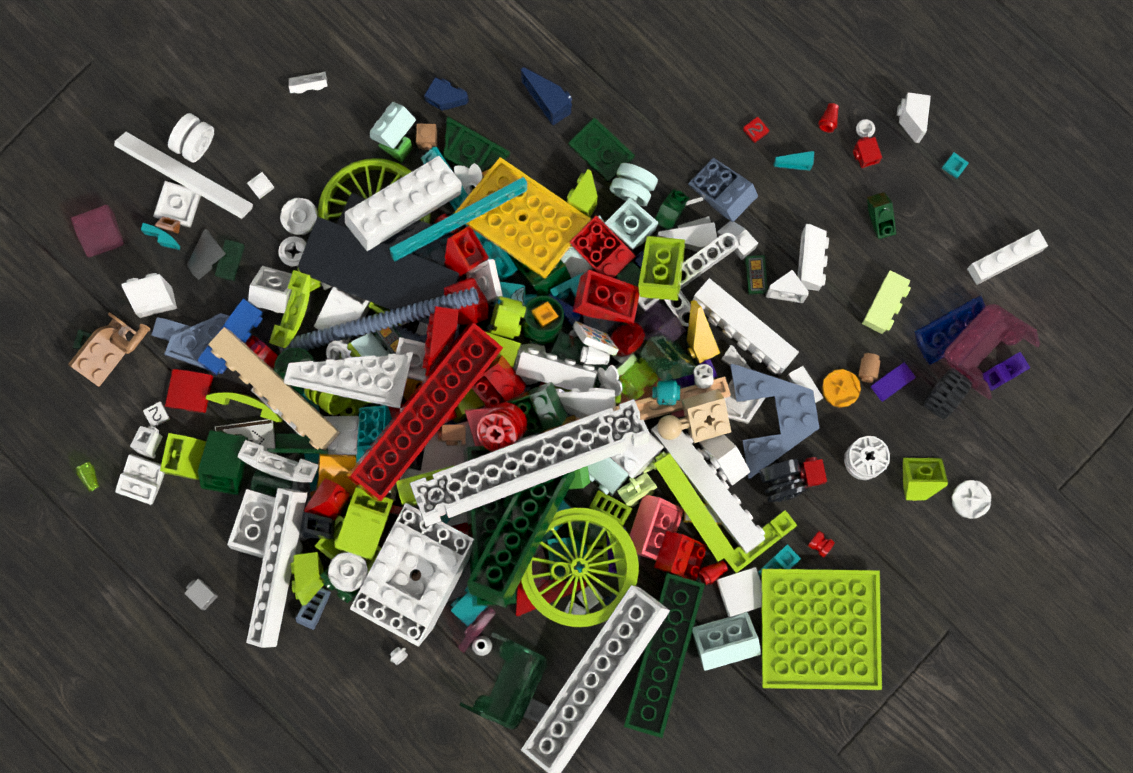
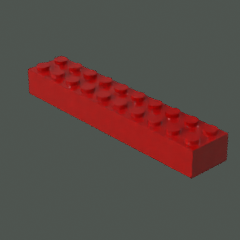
(424, 412)

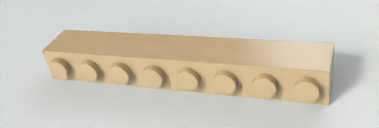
(272, 386)

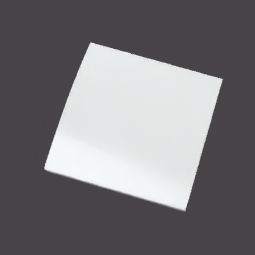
(140, 479)
(741, 592)

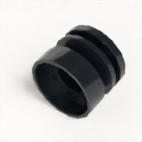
(783, 480)

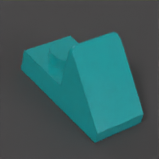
(562, 290)

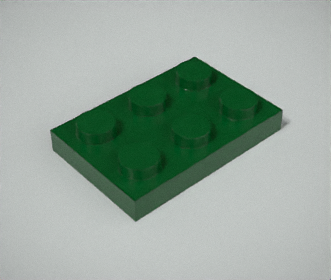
(601, 149)

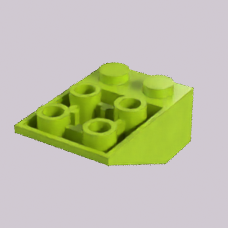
(363, 524)

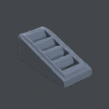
(319, 609)

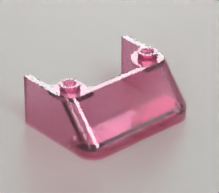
(981, 337)

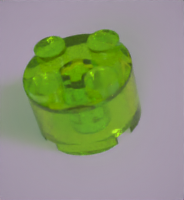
(636, 379)

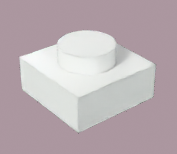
(260, 185)

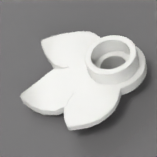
(468, 176)
(609, 379)

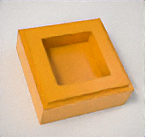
(544, 314)

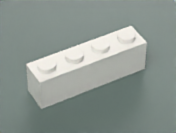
(1007, 257)
(559, 372)

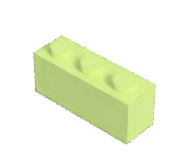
(887, 302)

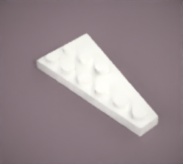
(360, 378)

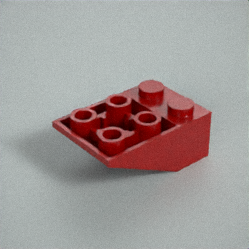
(601, 248)
(440, 335)

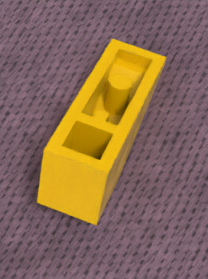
(699, 335)

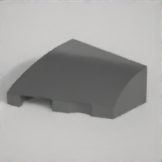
(204, 255)

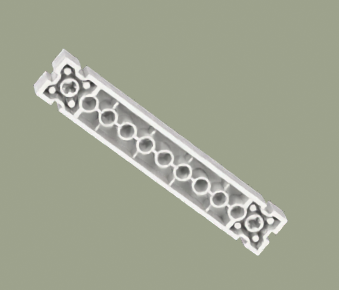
(530, 462)

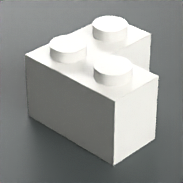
(725, 457)

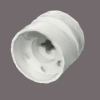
(856, 454)

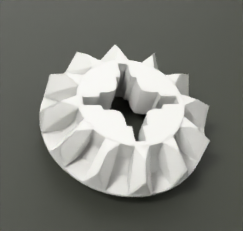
(288, 245)
(334, 348)

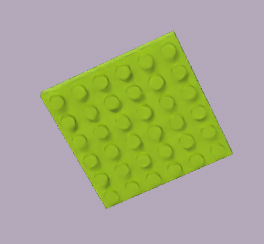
(821, 629)

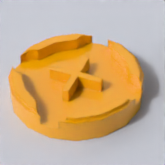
(841, 388)

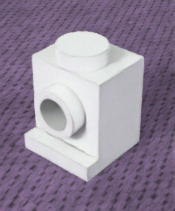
(146, 441)

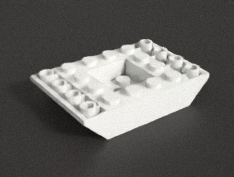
(391, 594)

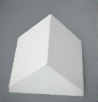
(788, 289)

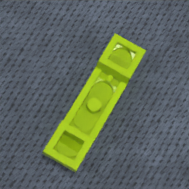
(294, 311)
(224, 398)
(773, 532)

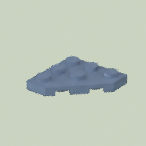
(192, 342)

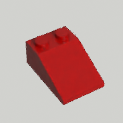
(606, 298)

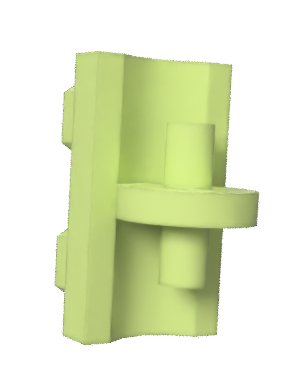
(637, 489)

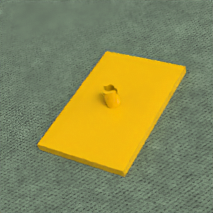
(531, 225)

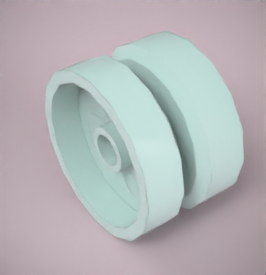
(633, 183)

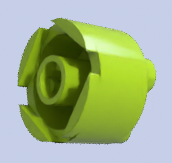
(507, 317)

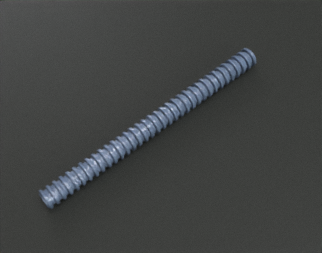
(383, 320)

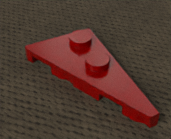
(524, 604)

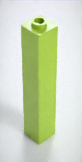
(693, 505)

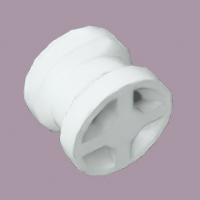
(703, 376)

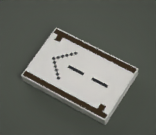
(257, 432)

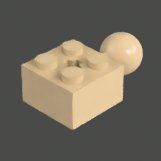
(704, 418)

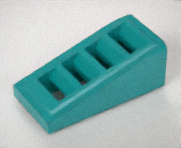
(799, 161)

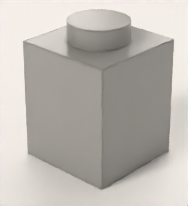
(200, 594)

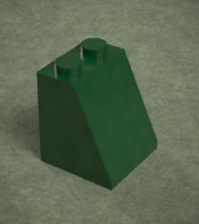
(220, 465)

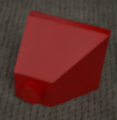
(464, 251)
(474, 313)
(328, 500)

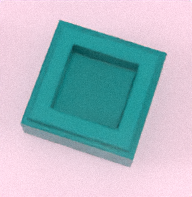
(955, 165)

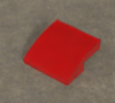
(189, 390)

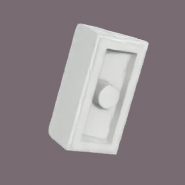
(803, 379)

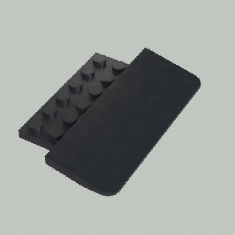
(342, 262)

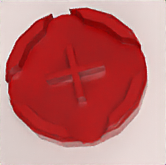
(628, 338)

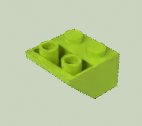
(585, 195)
(182, 456)
(307, 576)

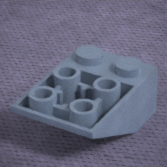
(724, 189)

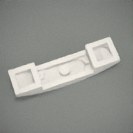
(276, 465)

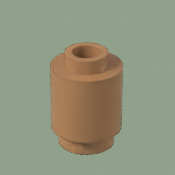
(869, 367)

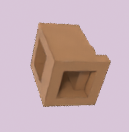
(452, 435)

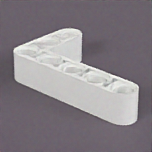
(707, 263)

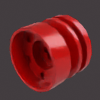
(501, 426)

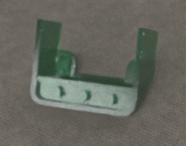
(513, 687)

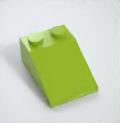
(662, 268)

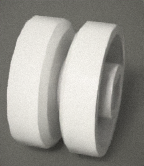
(191, 137)

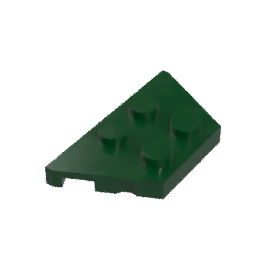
(468, 147)

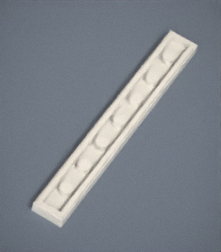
(183, 175)

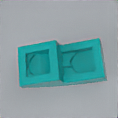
(163, 238)
(783, 560)

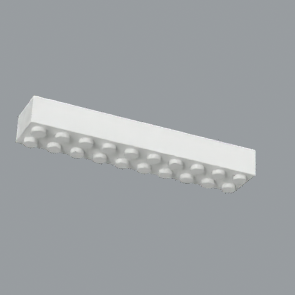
(595, 680)

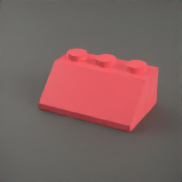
(651, 523)

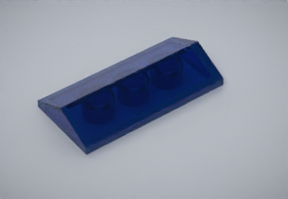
(940, 334)

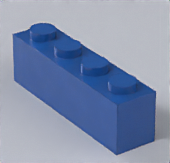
(239, 323)

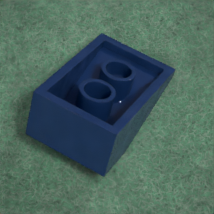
(549, 96)

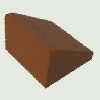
(168, 224)

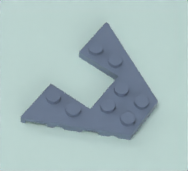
(794, 410)

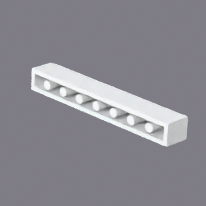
(713, 491)
(276, 567)

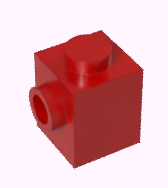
(867, 152)
(813, 472)

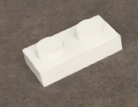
(307, 82)

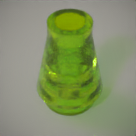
(87, 475)

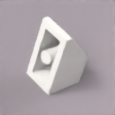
(746, 241)

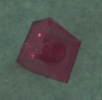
(97, 230)

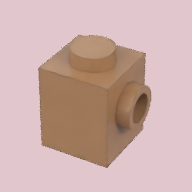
(426, 136)

